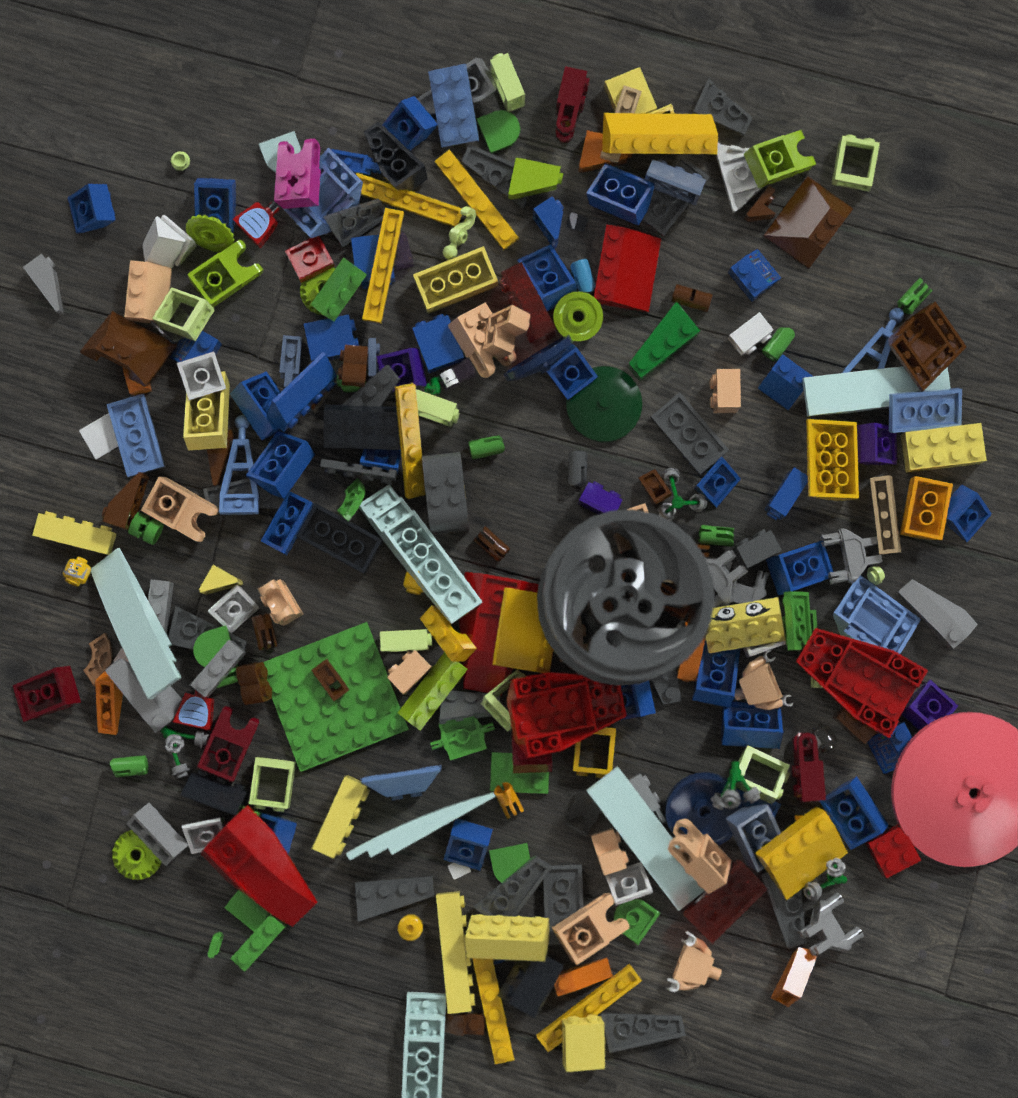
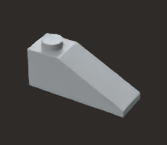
(46, 279)

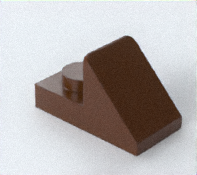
(759, 210)
(655, 486)
(327, 676)
(464, 1023)

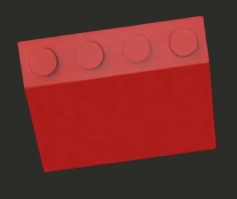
(627, 268)

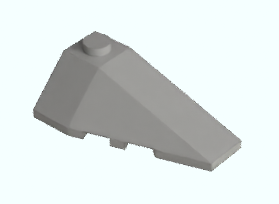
(480, 83)
(942, 616)
(154, 711)

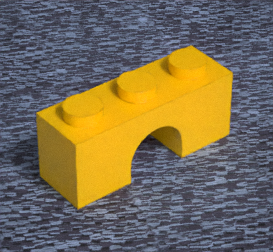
(455, 645)

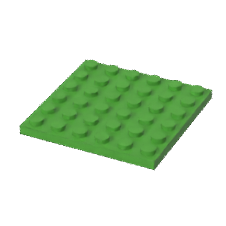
(328, 728)

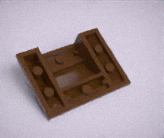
(808, 222)
(926, 345)
(130, 347)

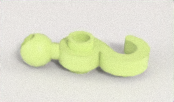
(459, 233)

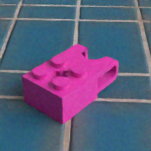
(297, 175)

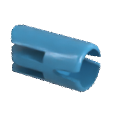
(583, 276)

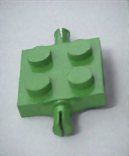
(462, 737)

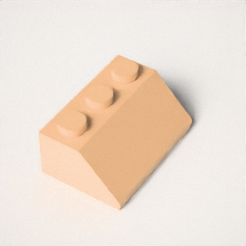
(146, 290)

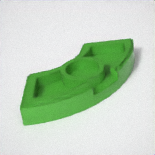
(353, 499)

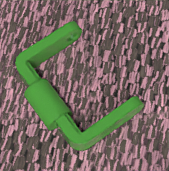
(215, 944)

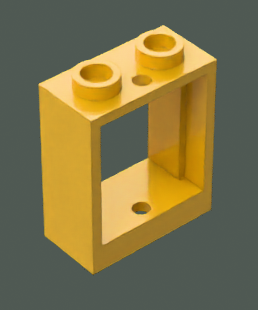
(600, 773)

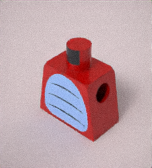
(258, 222)
(196, 711)

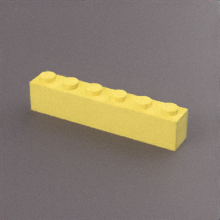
(454, 952)

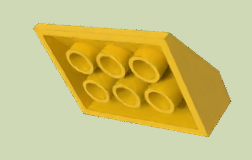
(832, 460)
(520, 634)
(801, 852)

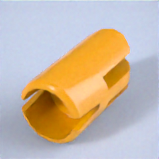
(506, 798)

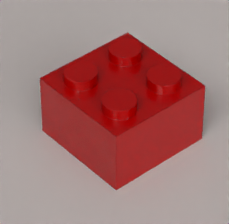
(892, 851)

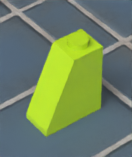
(533, 178)

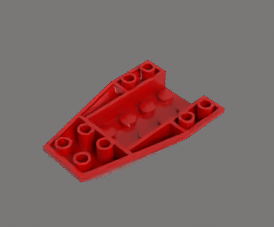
(482, 629)
(862, 677)
(560, 710)
(259, 867)

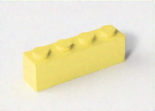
(74, 534)

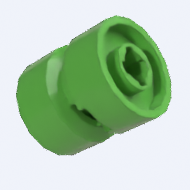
(150, 533)

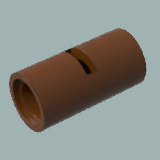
(691, 298)

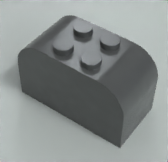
(445, 493)

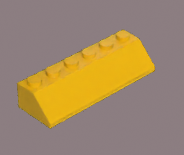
(659, 133)

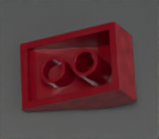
(46, 693)

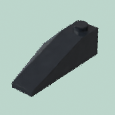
(395, 161)

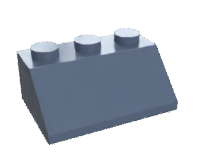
(675, 181)
(752, 830)

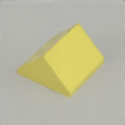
(218, 580)

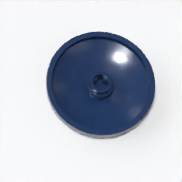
(540, 360)
(692, 801)

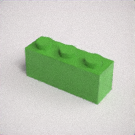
(338, 289)
(258, 942)

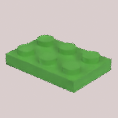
(797, 619)
(522, 782)

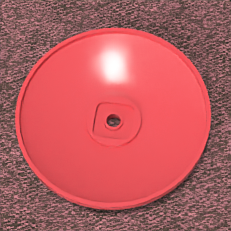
(935, 783)

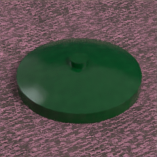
(606, 406)

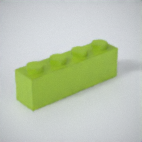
(432, 691)

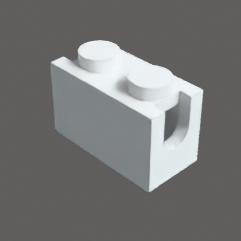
(750, 334)

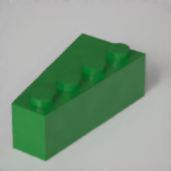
(667, 339)

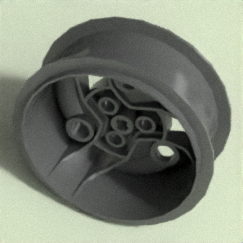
(662, 555)

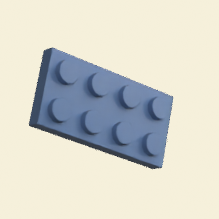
(453, 105)
(925, 410)
(135, 435)

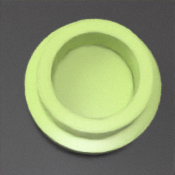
(180, 161)
(875, 575)

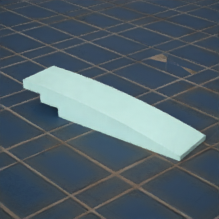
(861, 390)
(421, 552)
(135, 624)
(415, 829)
(644, 836)
(424, 1045)

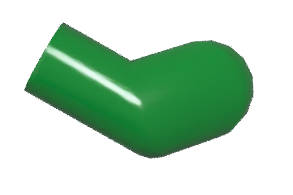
(434, 388)

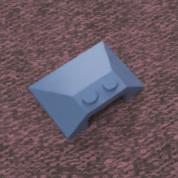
(338, 191)
(874, 617)
(403, 783)

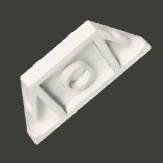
(736, 175)

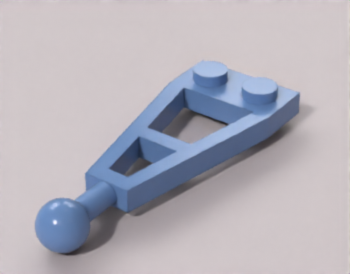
(896, 315)
(239, 503)

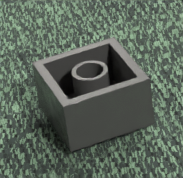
(756, 550)

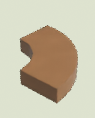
(101, 657)

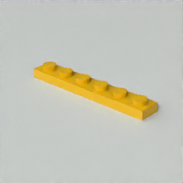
(476, 199)
(410, 201)
(383, 265)
(410, 440)
(591, 1004)
(493, 1010)

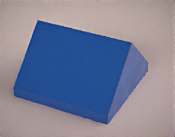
(381, 458)
(718, 482)

